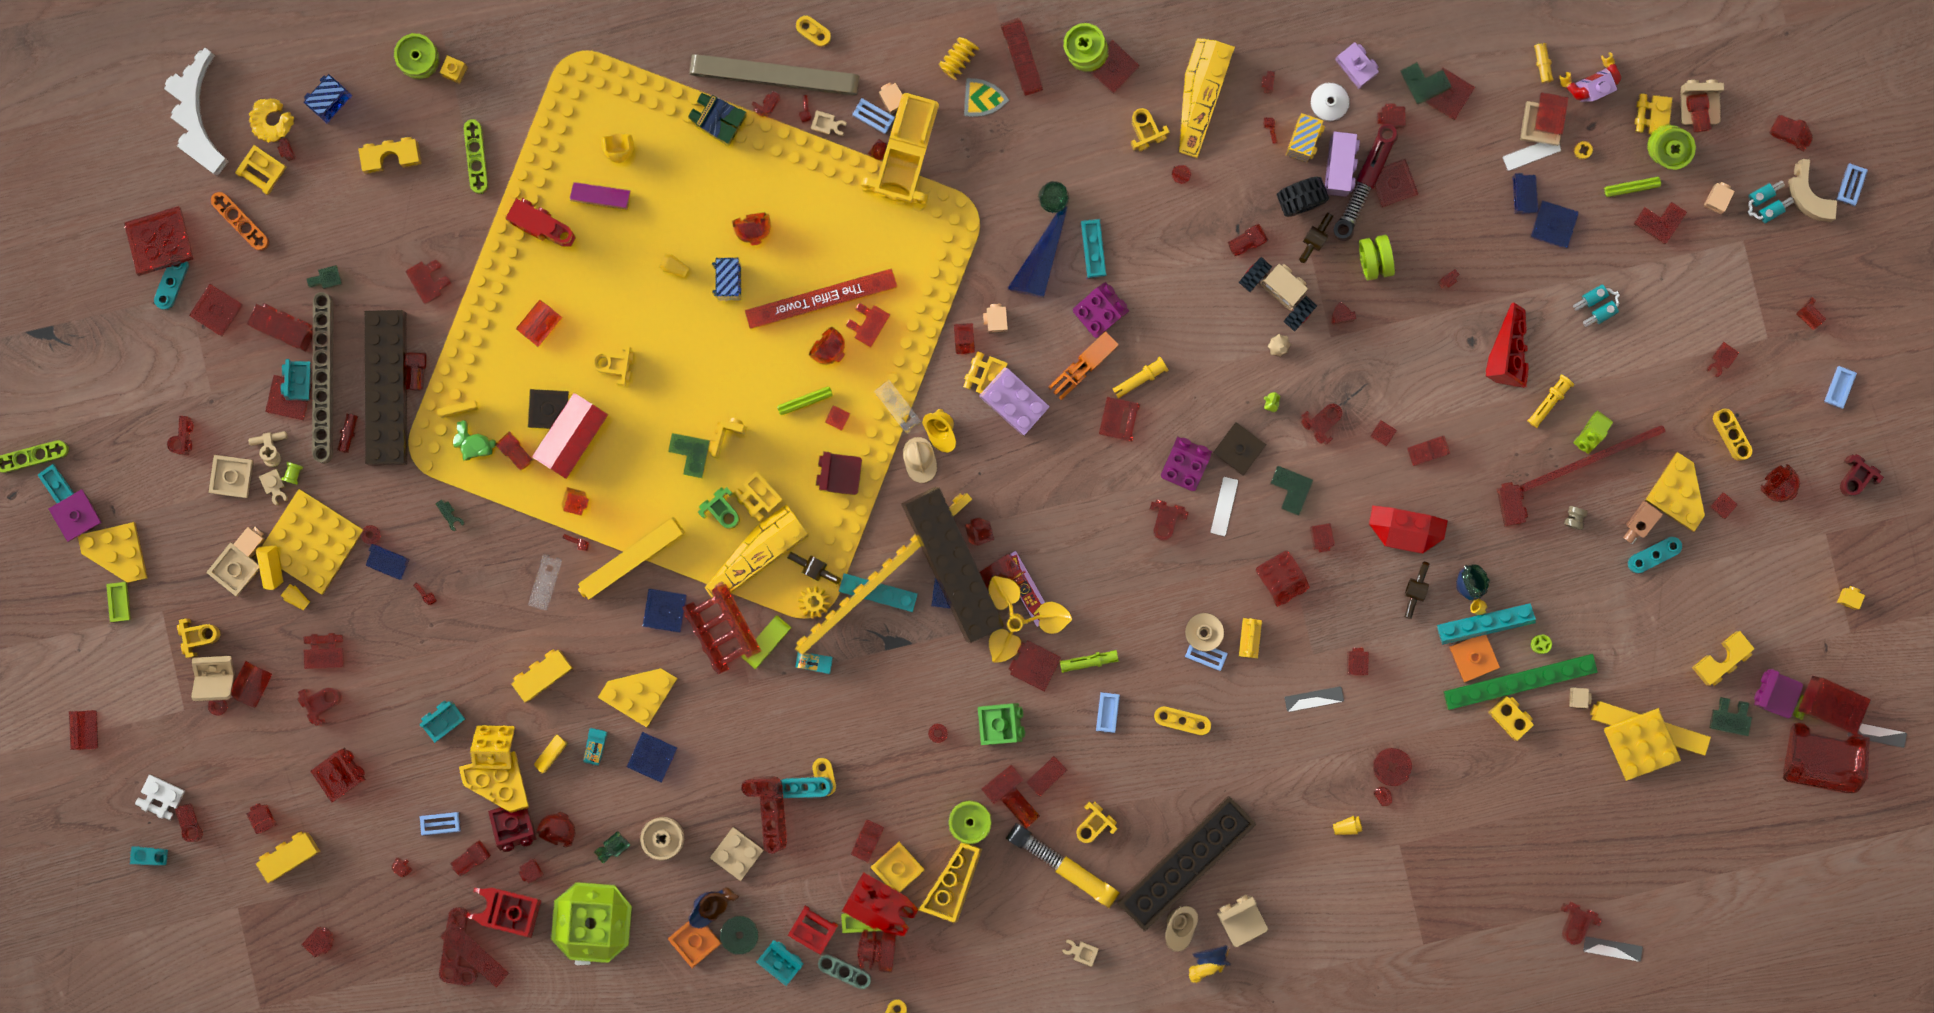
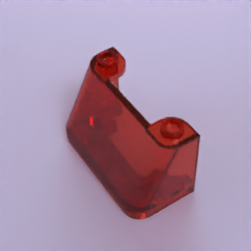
(1826, 760)

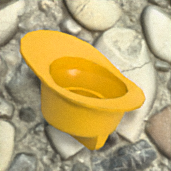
(940, 430)

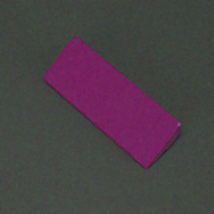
(600, 195)

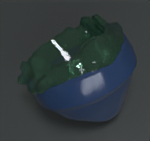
(1472, 582)

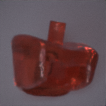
(1383, 795)
(400, 867)

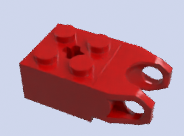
(538, 223)
(879, 906)
(500, 911)

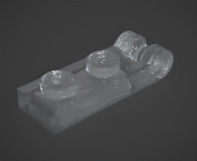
(897, 406)
(544, 583)

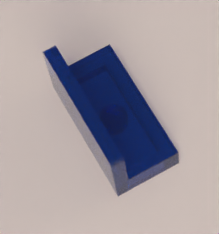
(1525, 193)
(387, 561)

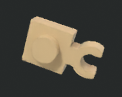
(825, 123)
(272, 484)
(1083, 953)

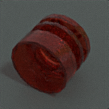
(876, 951)

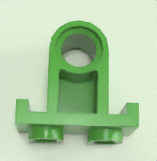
(720, 508)

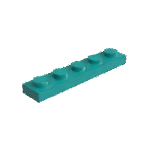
(1486, 624)

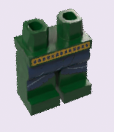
(711, 117)

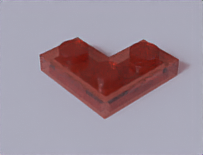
(1661, 227)

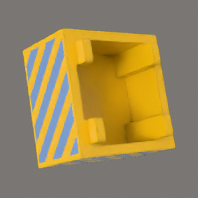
(1305, 137)

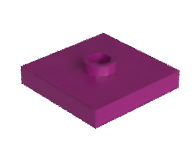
(75, 515)

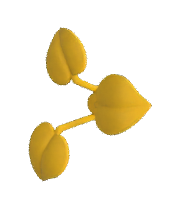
(1006, 592)

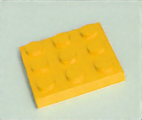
(1642, 744)

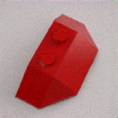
(1407, 529)

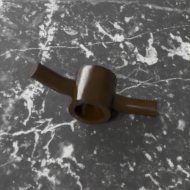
(1316, 238)
(814, 568)
(1416, 590)

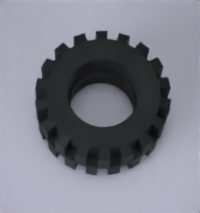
(1302, 196)

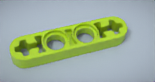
(475, 156)
(31, 456)

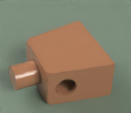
(1649, 517)

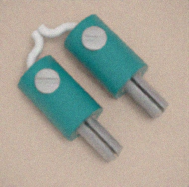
(1772, 210)
(1594, 297)

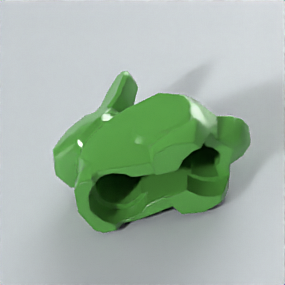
(472, 445)

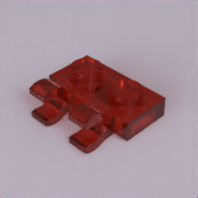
(424, 283)
(871, 326)

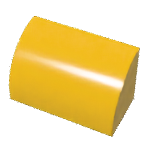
(269, 567)

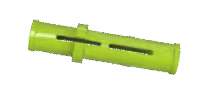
(1089, 661)

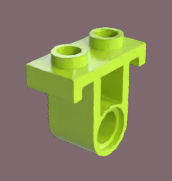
(1593, 432)

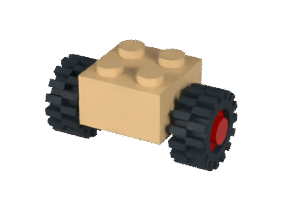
(1283, 287)

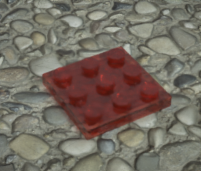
(158, 241)

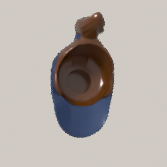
(710, 906)

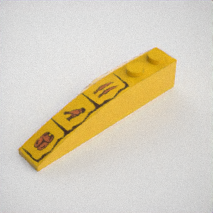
(1201, 90)
(759, 549)

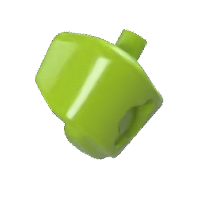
(1272, 402)

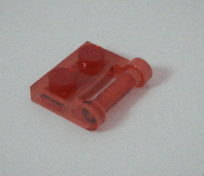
(1113, 416)

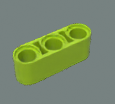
(768, 640)

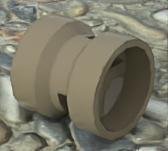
(1575, 518)

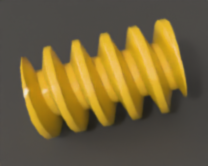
(957, 57)

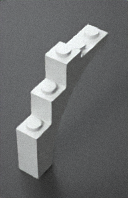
(187, 114)

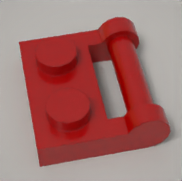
(810, 936)

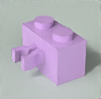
(1357, 65)

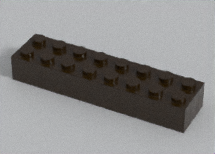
(385, 387)
(952, 564)
(1186, 863)

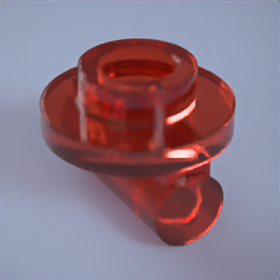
(878, 150)
(1181, 174)

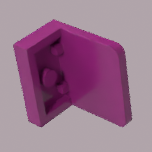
(1100, 309)
(1186, 463)
(1778, 693)

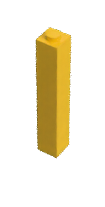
(630, 558)
(1682, 738)

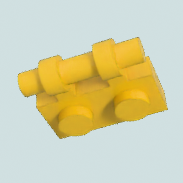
(1659, 112)
(991, 370)
(762, 492)

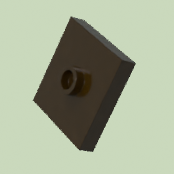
(545, 407)
(1239, 448)

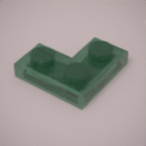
(1424, 88)
(694, 449)
(1296, 486)

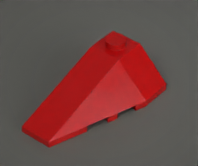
(1507, 357)

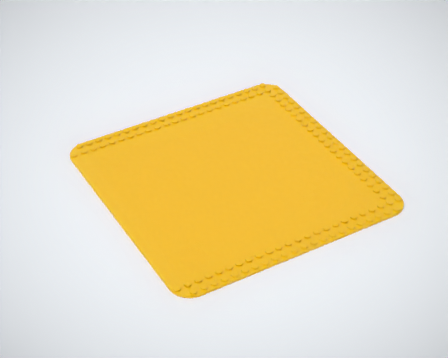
(689, 349)

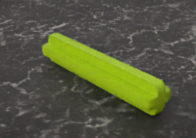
(1633, 186)
(804, 400)

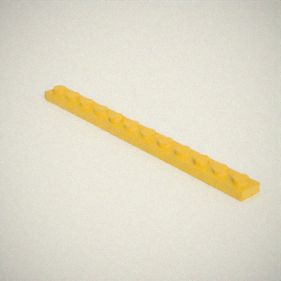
(874, 580)

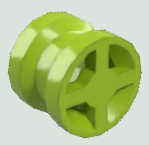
(1544, 643)

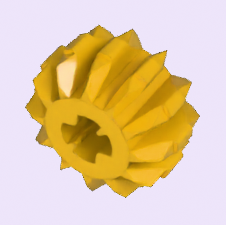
(818, 597)

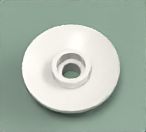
(1330, 111)

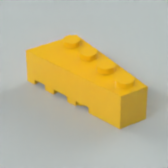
(951, 889)

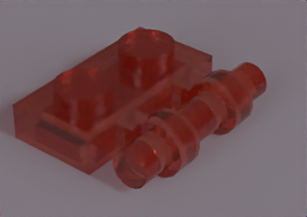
(1003, 568)
(323, 658)

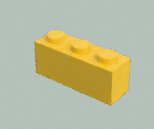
(541, 675)
(287, 856)

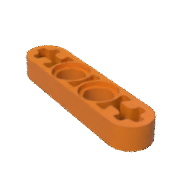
(239, 221)

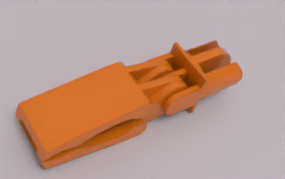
(1090, 358)

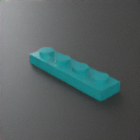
(882, 593)

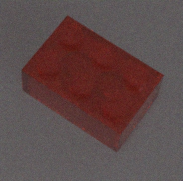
(281, 326)
(1834, 705)

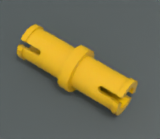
(1543, 63)

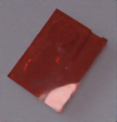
(1551, 113)

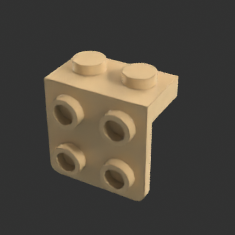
(1713, 90)
(212, 678)
(1242, 920)

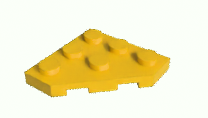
(1679, 493)
(116, 551)
(639, 694)
(499, 786)

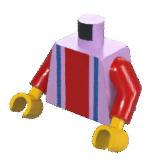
(1596, 84)

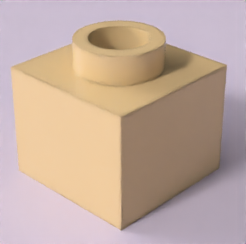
(1579, 697)

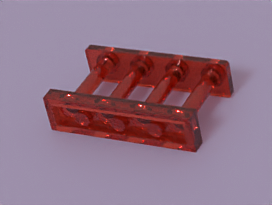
(735, 619)

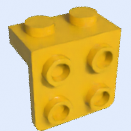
(733, 425)

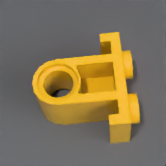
(1147, 131)
(616, 365)
(195, 636)
(1095, 822)

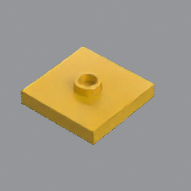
(897, 867)

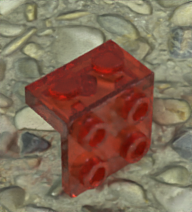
(1282, 578)

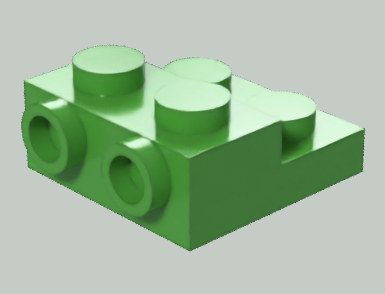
(1000, 724)

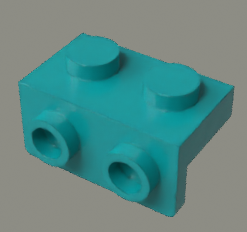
(296, 380)
(442, 721)
(780, 962)

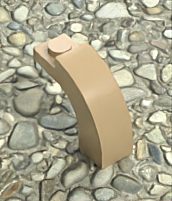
(1805, 199)

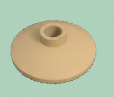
(1209, 624)

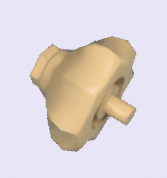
(1279, 345)

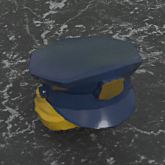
(1208, 963)

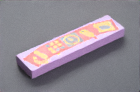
(1028, 591)

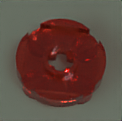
(1389, 777)

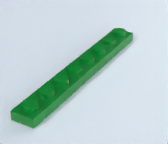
(1520, 681)

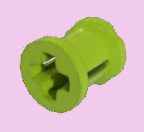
(292, 473)

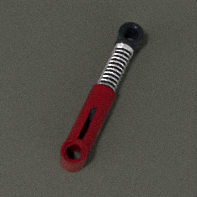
(1366, 180)

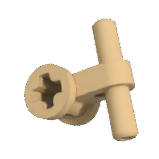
(269, 448)

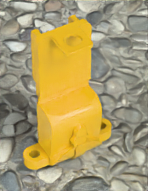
(906, 150)

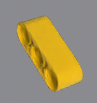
(1724, 428)

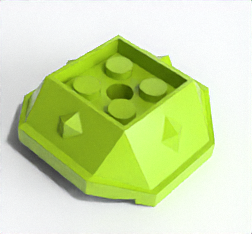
(612, 919)

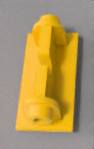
(1250, 638)

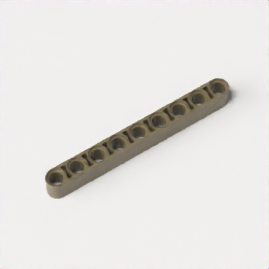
(774, 74)
(327, 386)

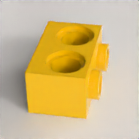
(1507, 722)

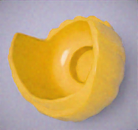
(618, 147)

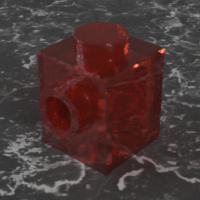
(1392, 115)
(574, 501)
(979, 531)
(319, 941)

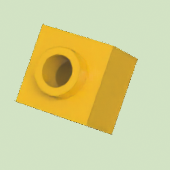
(1851, 598)

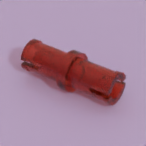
(347, 433)

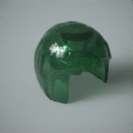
(1053, 197)

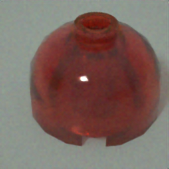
(752, 228)
(828, 348)
(1781, 484)
(556, 829)

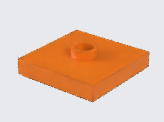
(1474, 657)
(694, 943)

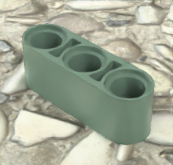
(851, 978)

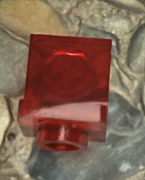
(769, 102)
(964, 338)

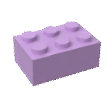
(1341, 163)
(1014, 401)

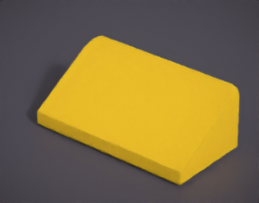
(550, 754)

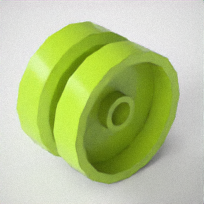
(1086, 47)
(418, 67)
(1660, 147)
(1376, 257)
(967, 833)

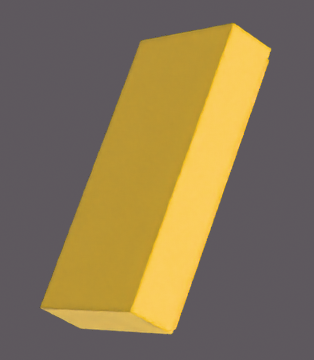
(457, 409)

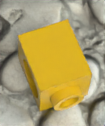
(453, 69)

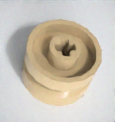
(651, 838)

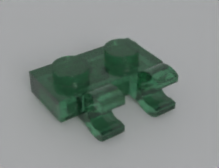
(1731, 722)

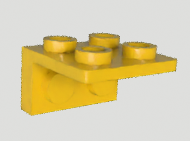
(492, 747)

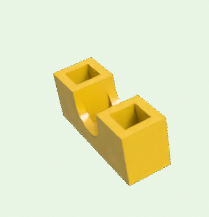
(373, 156)
(1737, 649)

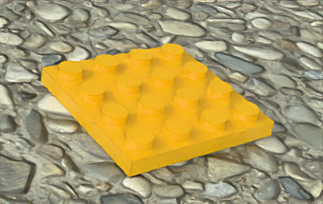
(312, 541)

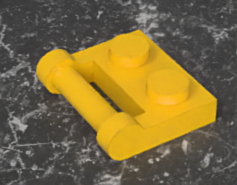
(263, 163)

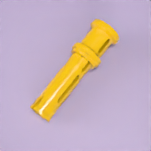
(1148, 373)
(1556, 393)

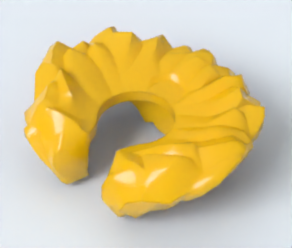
(258, 123)

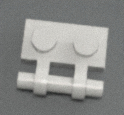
(163, 792)

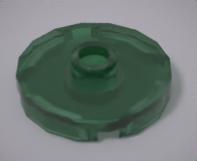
(734, 944)

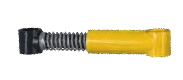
(1064, 866)

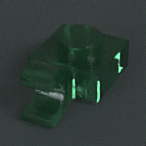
(327, 277)
(446, 510)
(613, 846)

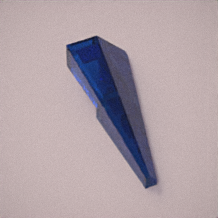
(1035, 271)

